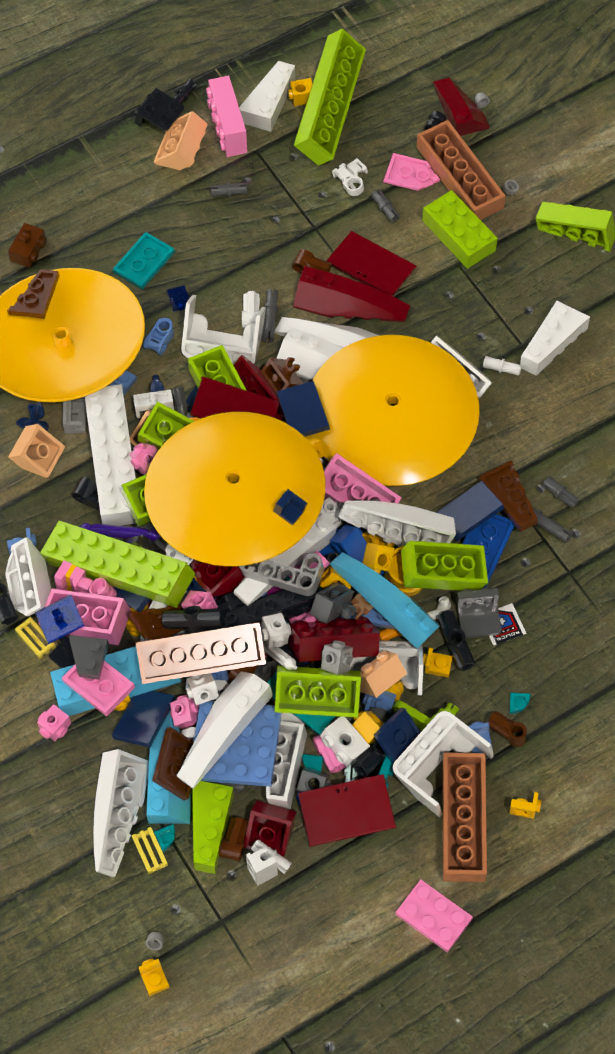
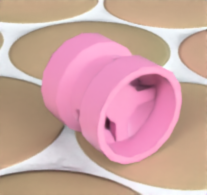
(102, 587)

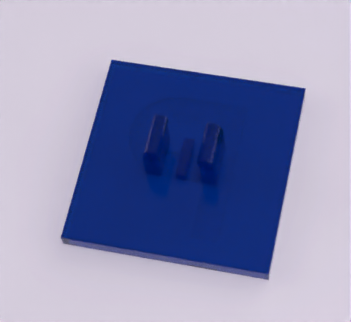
(59, 619)

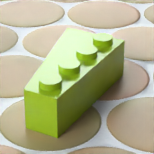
(577, 223)
(210, 819)

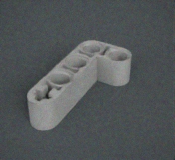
(299, 576)

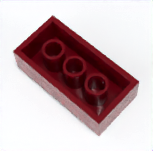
(309, 638)

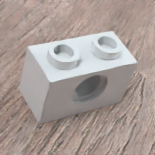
(343, 730)

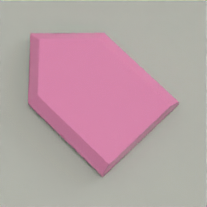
(410, 173)

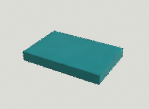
(143, 260)

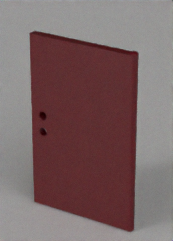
(371, 263)
(217, 398)
(347, 810)

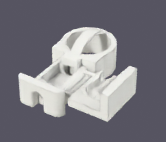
(350, 176)

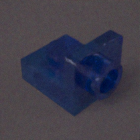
(178, 298)

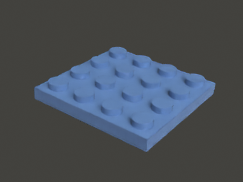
(252, 754)

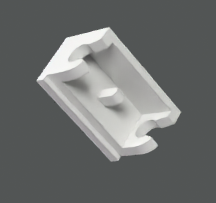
(148, 400)
(261, 870)

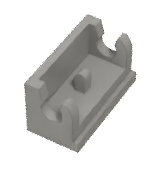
(74, 416)

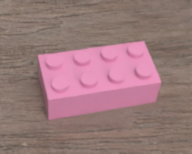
(226, 116)
(350, 483)
(102, 615)

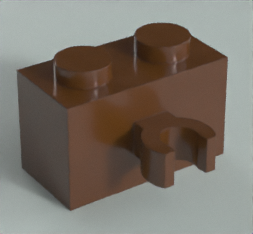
(27, 245)
(281, 373)

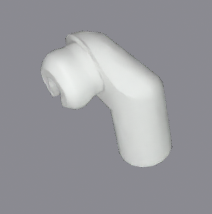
(444, 605)

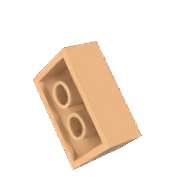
(181, 142)

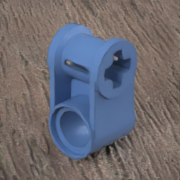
(158, 339)

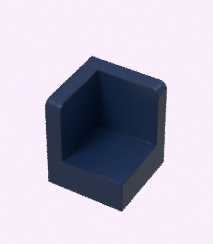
(290, 507)

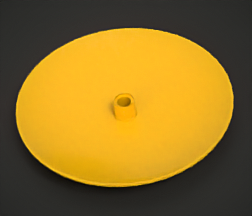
(79, 346)
(404, 442)
(228, 522)

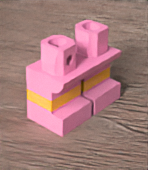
(72, 578)

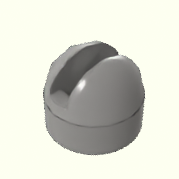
(481, 100)
(513, 189)
(150, 942)

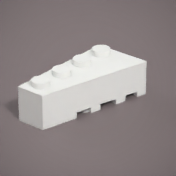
(268, 98)
(555, 333)
(287, 764)

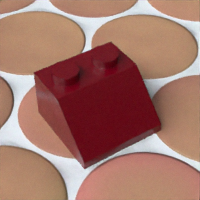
(271, 826)

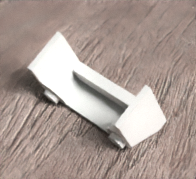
(198, 339)
(409, 656)
(427, 750)

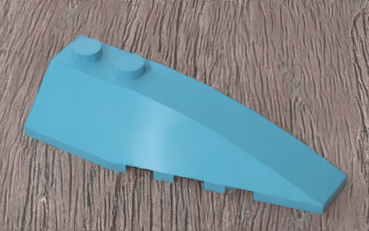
(387, 599)
(161, 804)

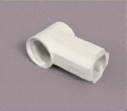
(250, 308)

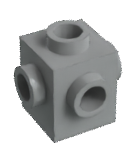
(337, 657)

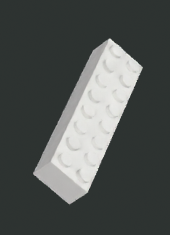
(110, 452)

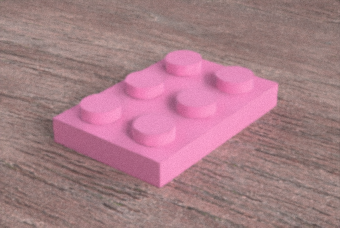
(102, 693)
(434, 916)

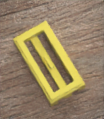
(45, 649)
(142, 834)

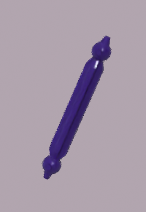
(121, 531)

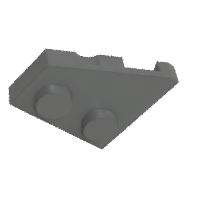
(89, 655)

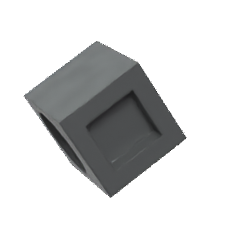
(306, 775)

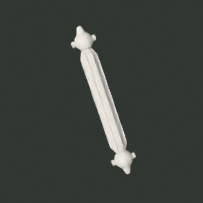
(280, 656)

